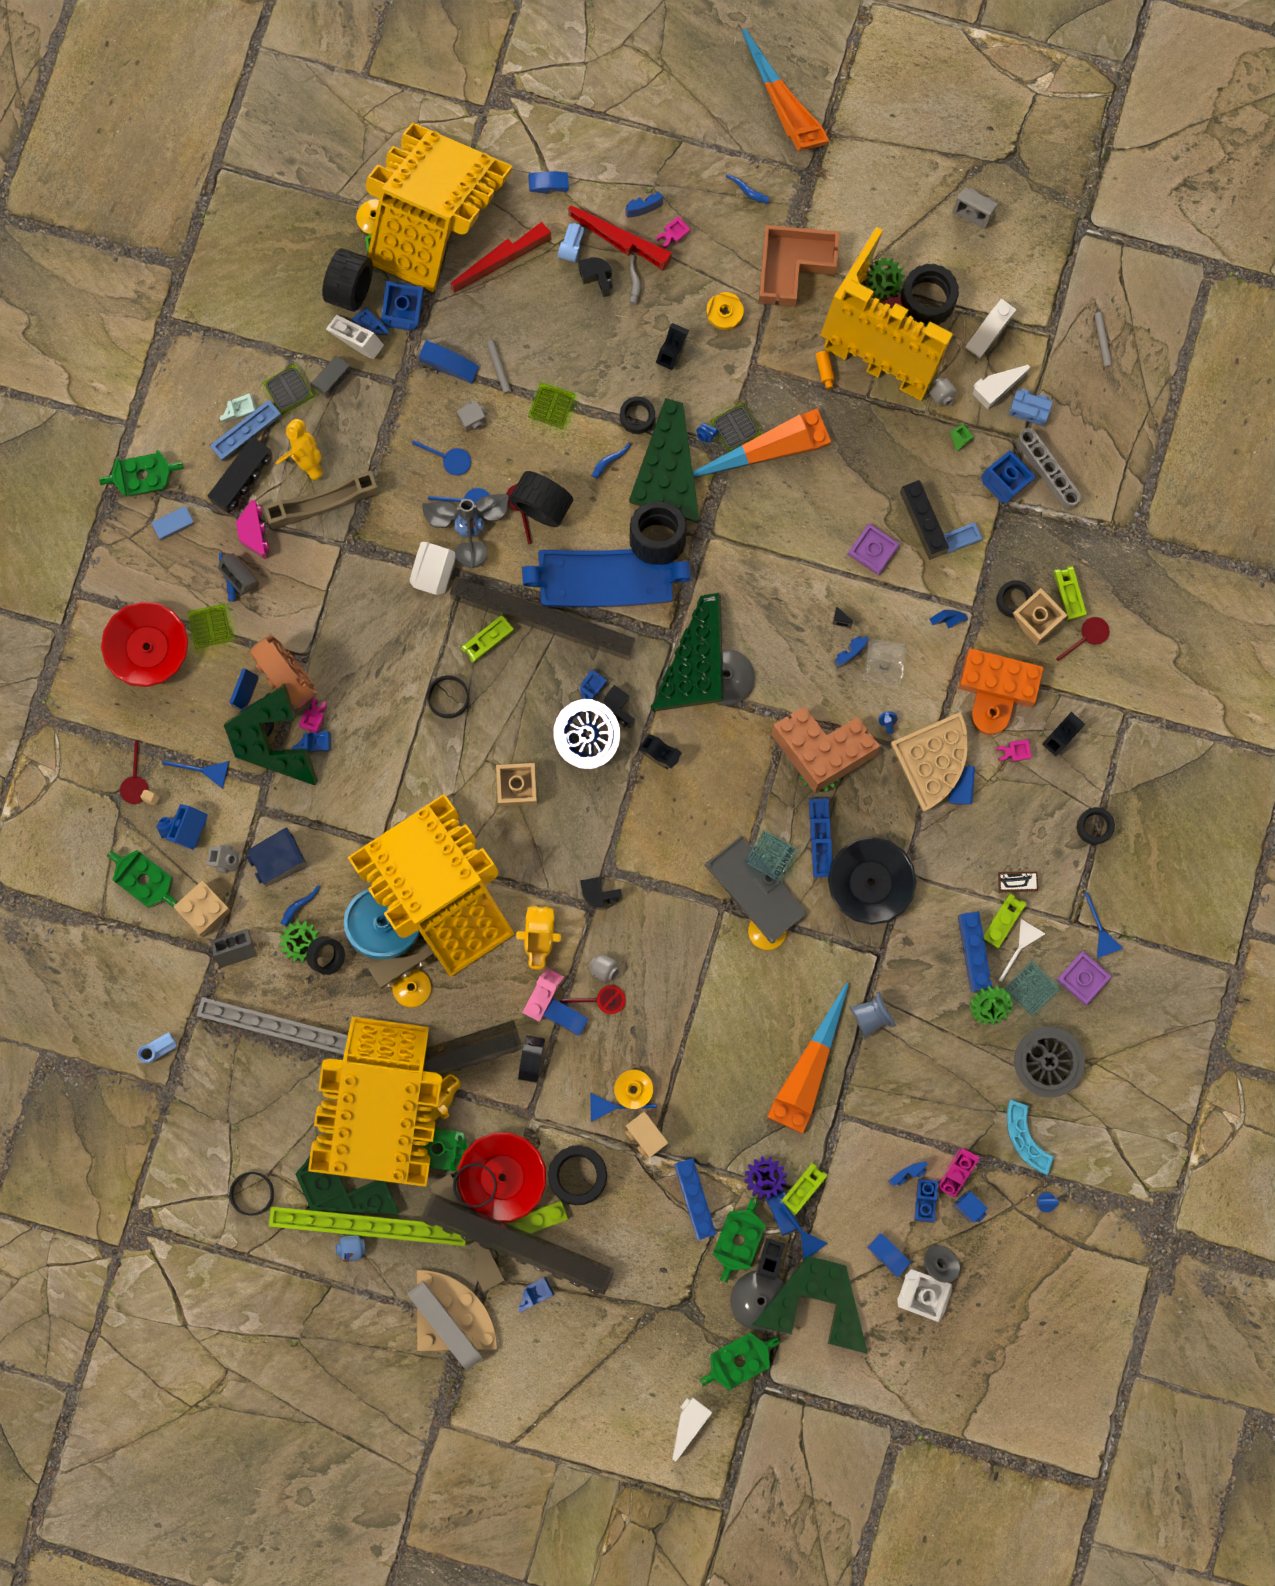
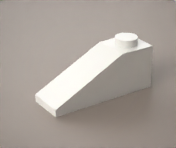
(990, 328)
(355, 336)
(996, 385)
(690, 1421)

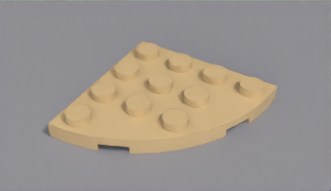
(933, 759)
(462, 1306)

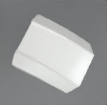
(432, 568)
(924, 1295)

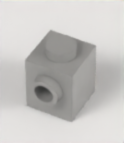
(472, 416)

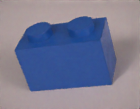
(187, 827)
(970, 1207)

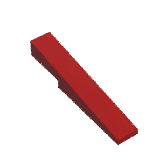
(622, 239)
(502, 255)

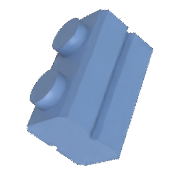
(1030, 407)

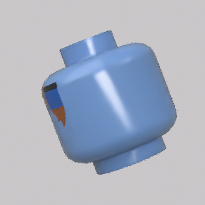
(476, 526)
(350, 1248)

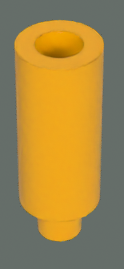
(825, 368)

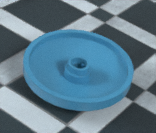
(371, 931)

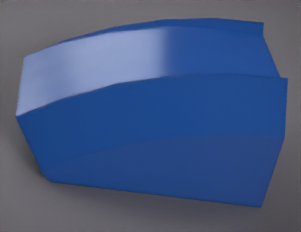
(402, 305)
(1007, 477)

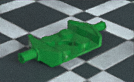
(126, 474)
(131, 868)
(453, 1145)
(747, 1225)
(756, 1361)

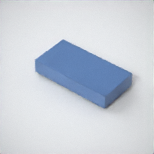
(172, 523)
(962, 537)

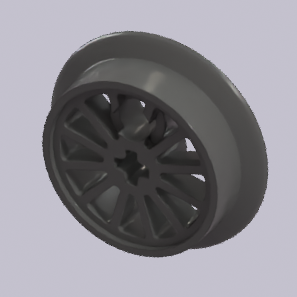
(1076, 1061)

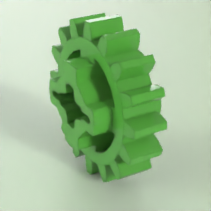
(892, 278)
(288, 938)
(991, 1005)

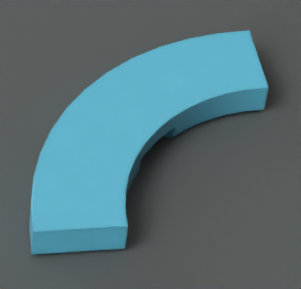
(1022, 1141)

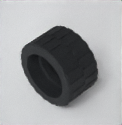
(934, 274)
(347, 279)
(541, 499)
(658, 514)
(558, 1161)

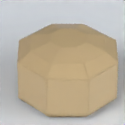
(150, 798)

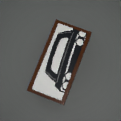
(1018, 881)

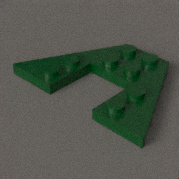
(252, 744)
(328, 1193)
(822, 1282)

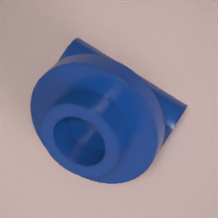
(706, 432)
(888, 719)
(164, 826)
(1047, 1202)

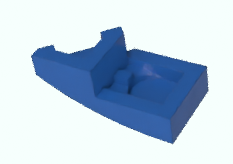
(368, 321)
(950, 617)
(592, 685)
(315, 742)
(535, 1293)

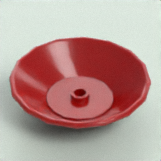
(133, 629)
(505, 1155)

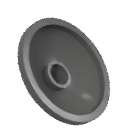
(741, 677)
(745, 1296)

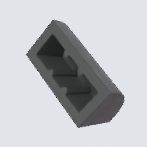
(331, 376)
(237, 574)
(233, 948)

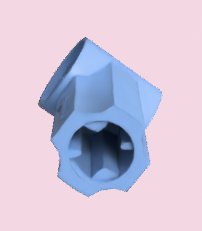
(570, 247)
(158, 1047)

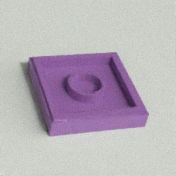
(873, 549)
(1083, 978)

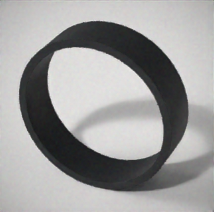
(447, 677)
(454, 1185)
(232, 1189)

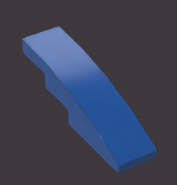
(820, 836)

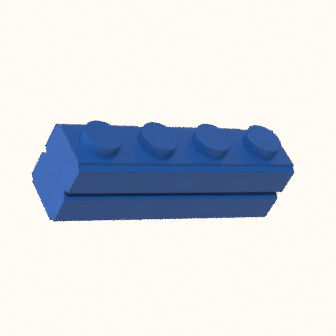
(974, 951)
(695, 1199)

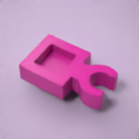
(674, 231)
(313, 718)
(1017, 751)

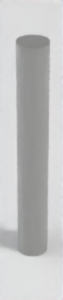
(1103, 340)
(498, 366)

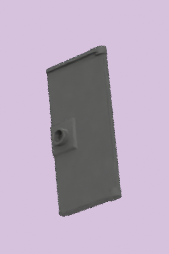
(757, 894)

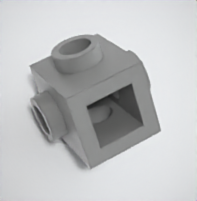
(223, 858)

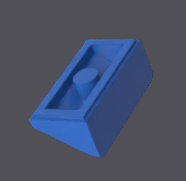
(243, 689)
(963, 790)

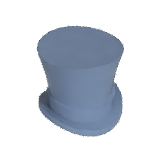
(872, 1016)

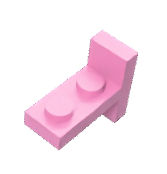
(543, 994)

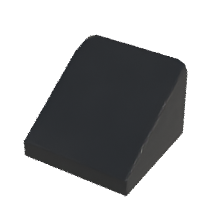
(841, 619)

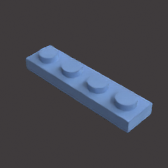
(243, 431)

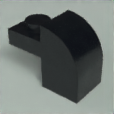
(598, 270)
(672, 347)
(615, 701)
(1063, 734)
(660, 752)
(595, 897)
(531, 1059)
(770, 1259)

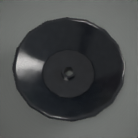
(886, 866)

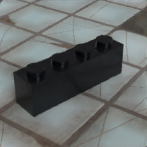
(240, 475)
(924, 519)

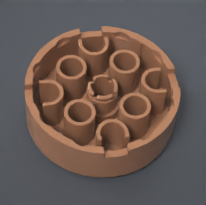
(283, 668)

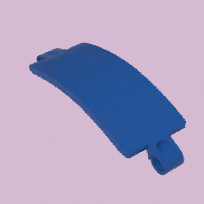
(602, 579)

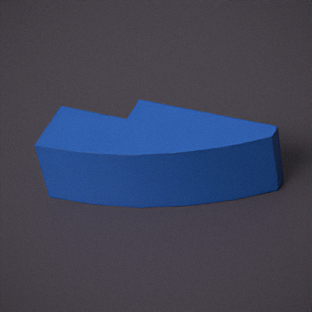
(448, 361)

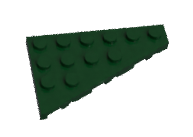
(667, 465)
(698, 661)

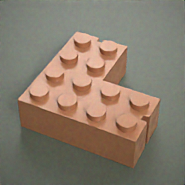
(790, 252)
(821, 756)

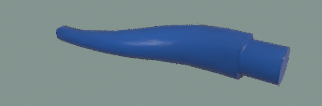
(752, 194)
(602, 464)
(231, 591)
(290, 912)

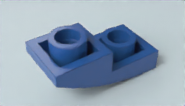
(549, 180)
(639, 207)
(855, 647)
(565, 1017)
(913, 1170)
(926, 1200)
(780, 1216)
(889, 1255)

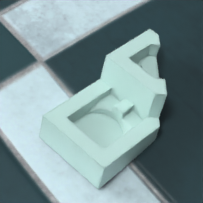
(239, 408)

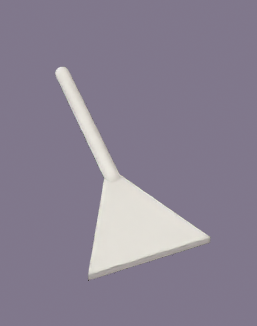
(1027, 935)

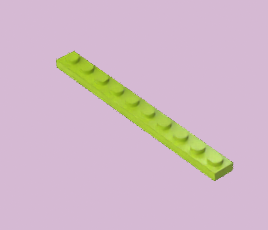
(361, 1226)

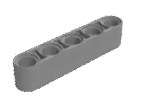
(1048, 460)
(444, 1325)

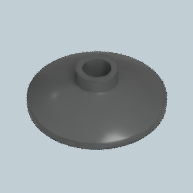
(941, 1264)

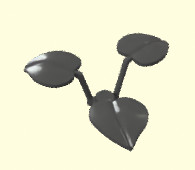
(442, 512)

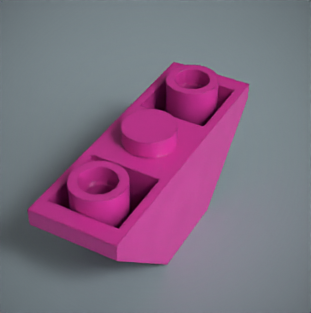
(252, 530)
(957, 1172)

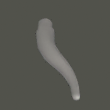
(636, 288)

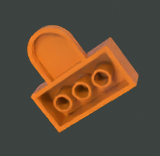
(997, 686)

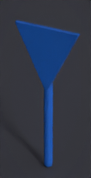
(214, 772)
(1106, 943)
(601, 1107)
(810, 1244)

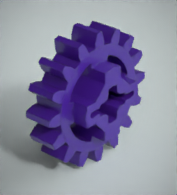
(771, 1183)

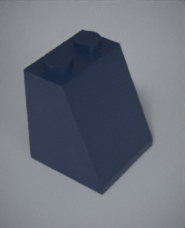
(276, 857)

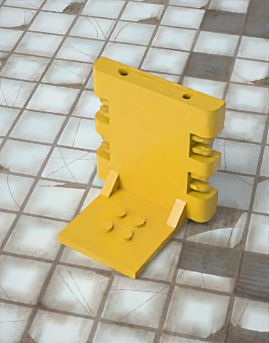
(424, 196)
(882, 334)
(435, 884)
(377, 1105)

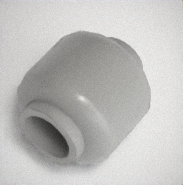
(942, 392)
(604, 968)

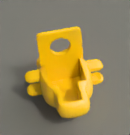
(303, 449)
(538, 935)
(449, 1086)

